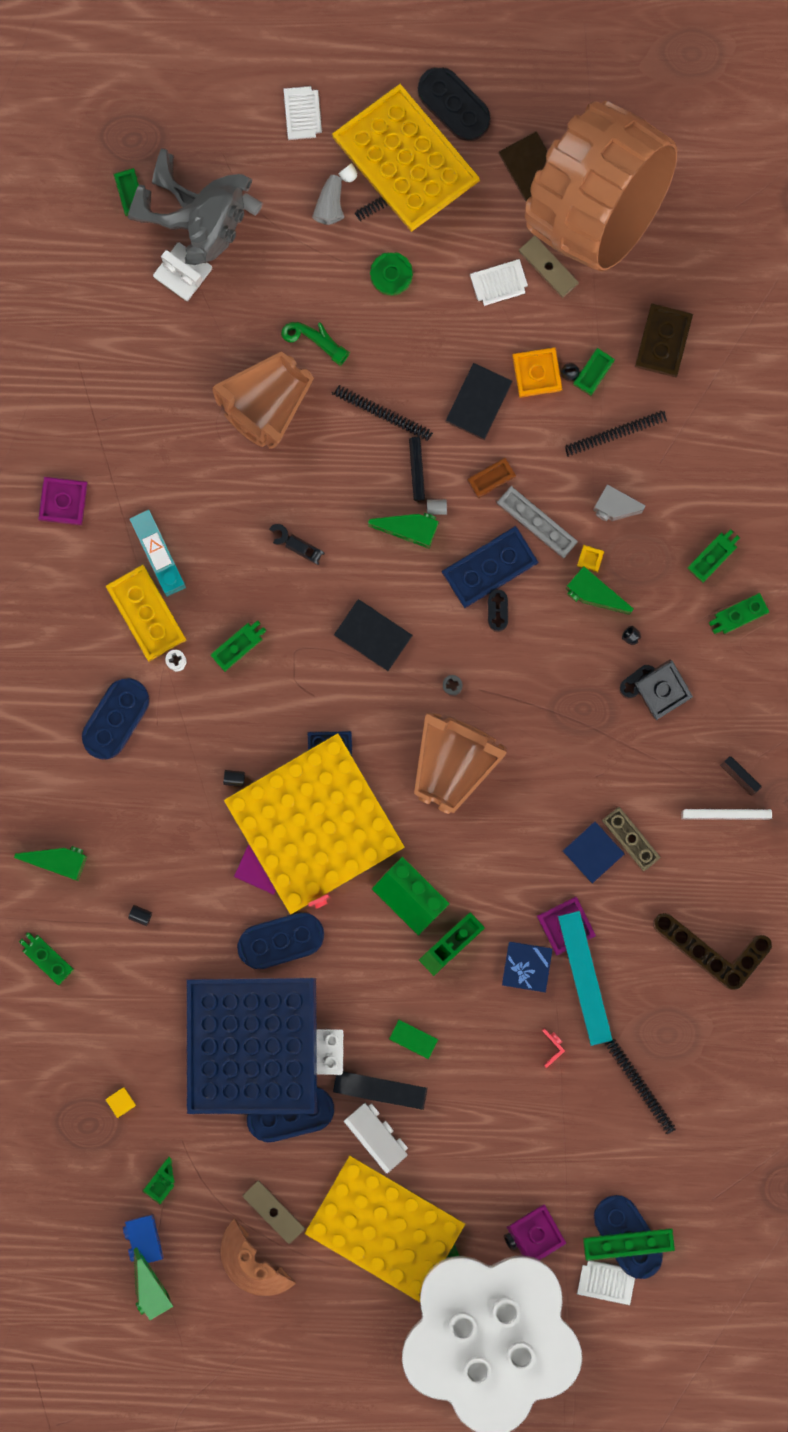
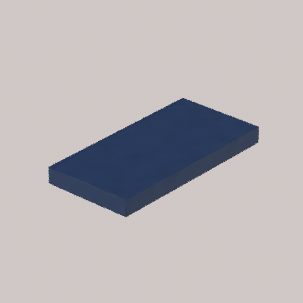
(490, 567)

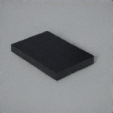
(479, 401)
(373, 635)

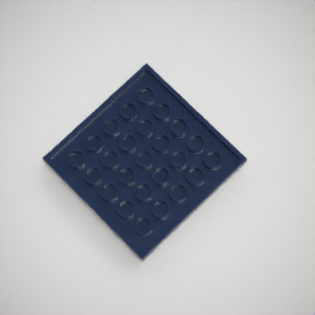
(251, 1046)

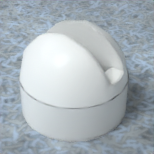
(349, 173)

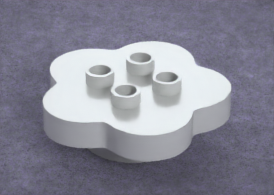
(491, 1340)

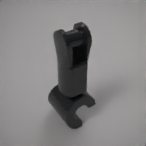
(296, 544)

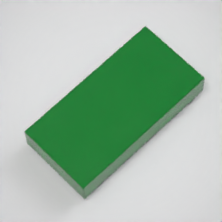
(126, 185)
(594, 371)
(413, 1039)

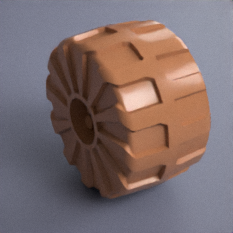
(601, 185)

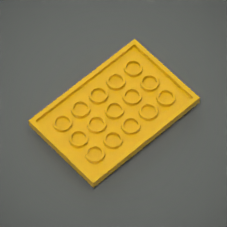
(405, 157)
(384, 1227)

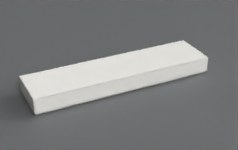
(729, 814)

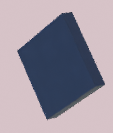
(593, 852)

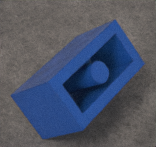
(144, 1235)

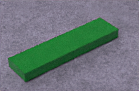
(628, 1244)

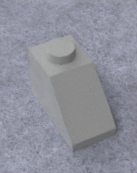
(616, 505)

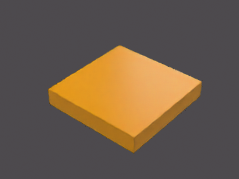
(537, 372)

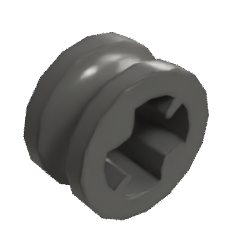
(456, 679)

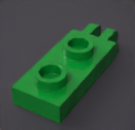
(713, 556)
(740, 614)
(238, 645)
(46, 958)

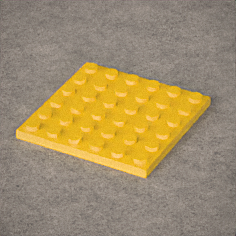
(314, 823)

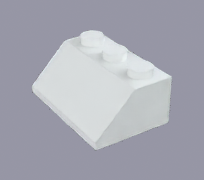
(376, 1137)

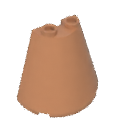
(264, 398)
(453, 761)
(244, 1270)

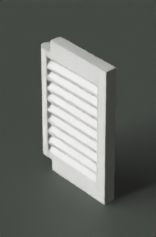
(302, 112)
(499, 282)
(605, 1282)

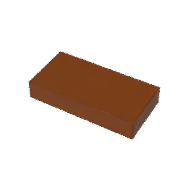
(491, 478)

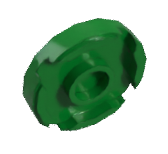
(391, 273)

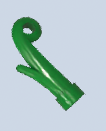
(321, 339)

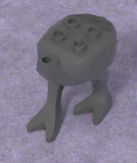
(207, 215)

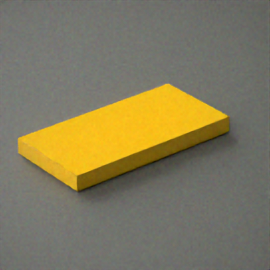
(146, 613)

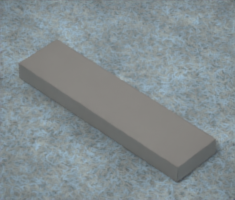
(537, 522)

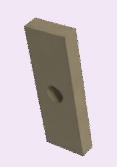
(539, 256)
(621, 828)
(262, 1201)

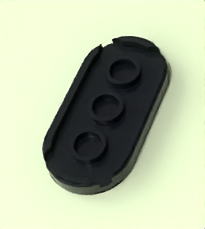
(454, 103)

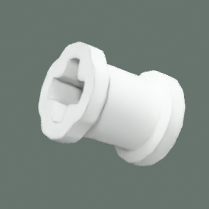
(169, 657)

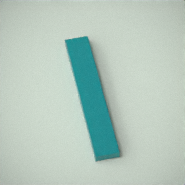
(585, 978)

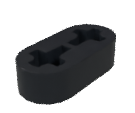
(492, 610)
(632, 678)

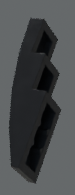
(380, 1090)

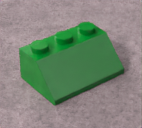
(410, 896)

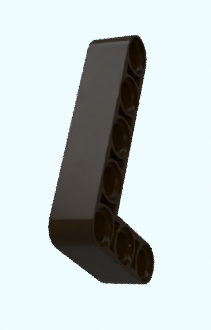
(709, 954)

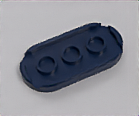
(115, 718)
(280, 940)
(284, 1126)
(618, 1216)

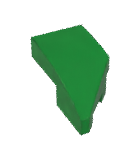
(161, 1183)

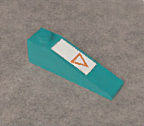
(157, 553)

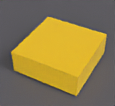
(590, 558)
(120, 1102)

